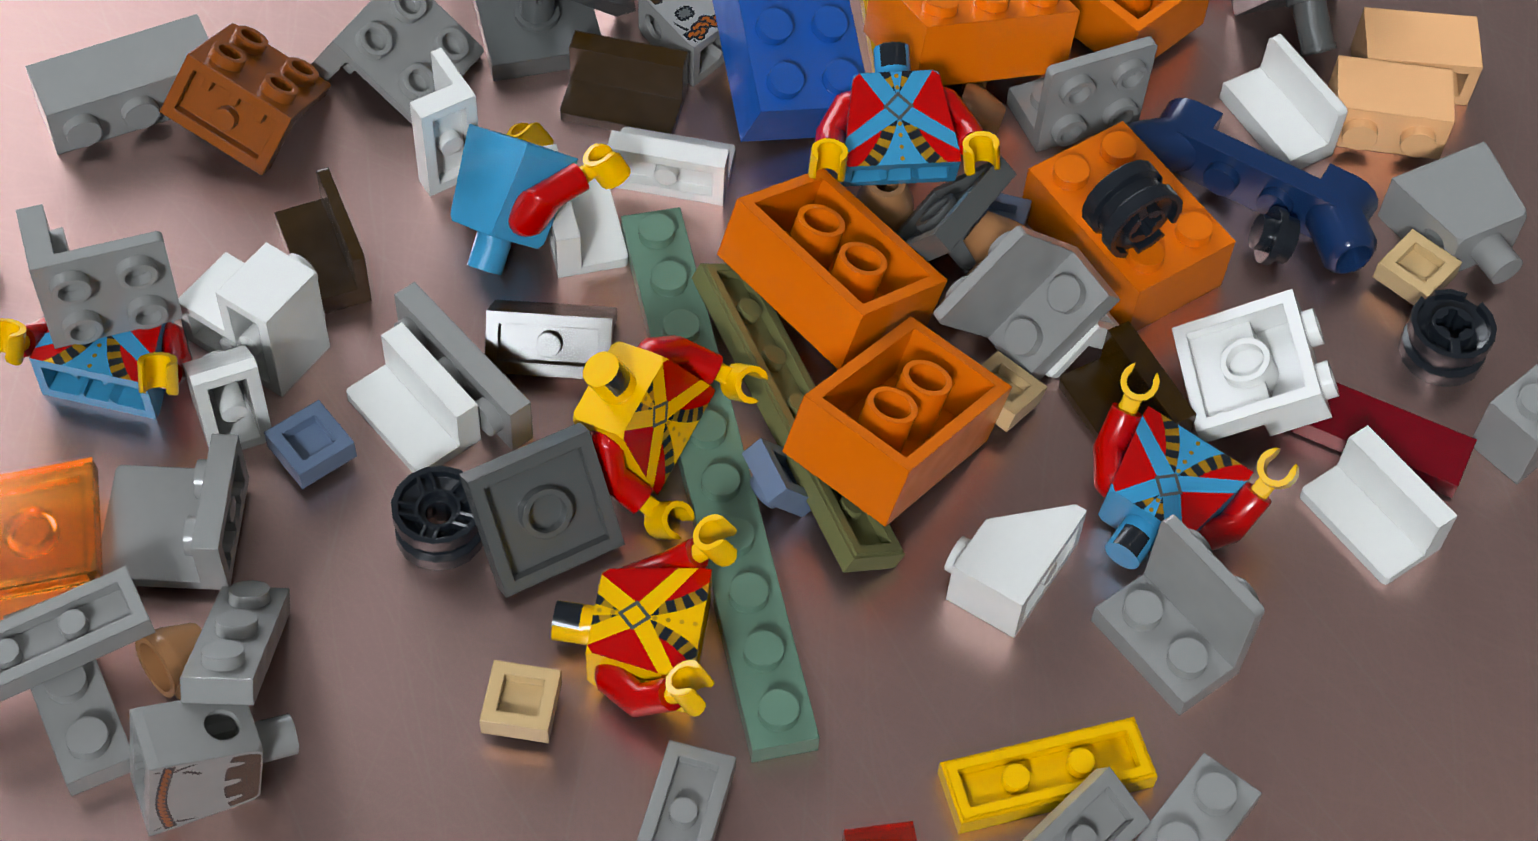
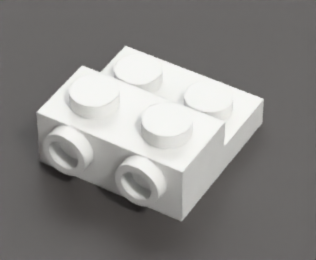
(1255, 368)

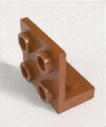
(243, 95)

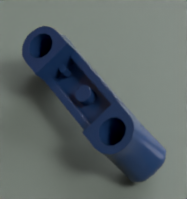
(1329, 209)

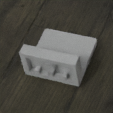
(393, 49)
(1084, 94)
(98, 286)
(1029, 299)
(178, 522)
(1183, 618)

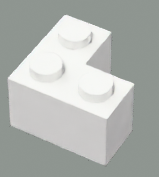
(264, 304)

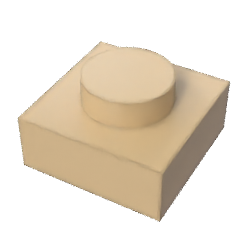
(1416, 268)
(1025, 390)
(521, 701)

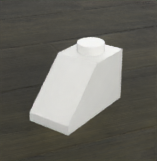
(229, 395)
(1012, 564)

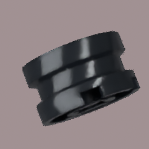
(1131, 208)
(1447, 338)
(440, 495)

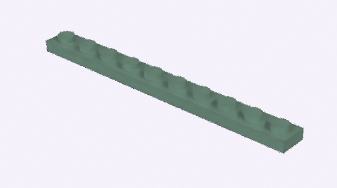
(717, 481)

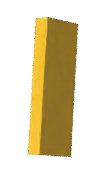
(1041, 773)

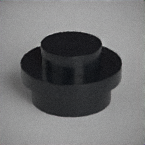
(1274, 236)

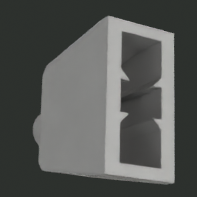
(1463, 208)

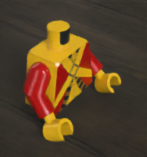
(645, 410)
(651, 625)

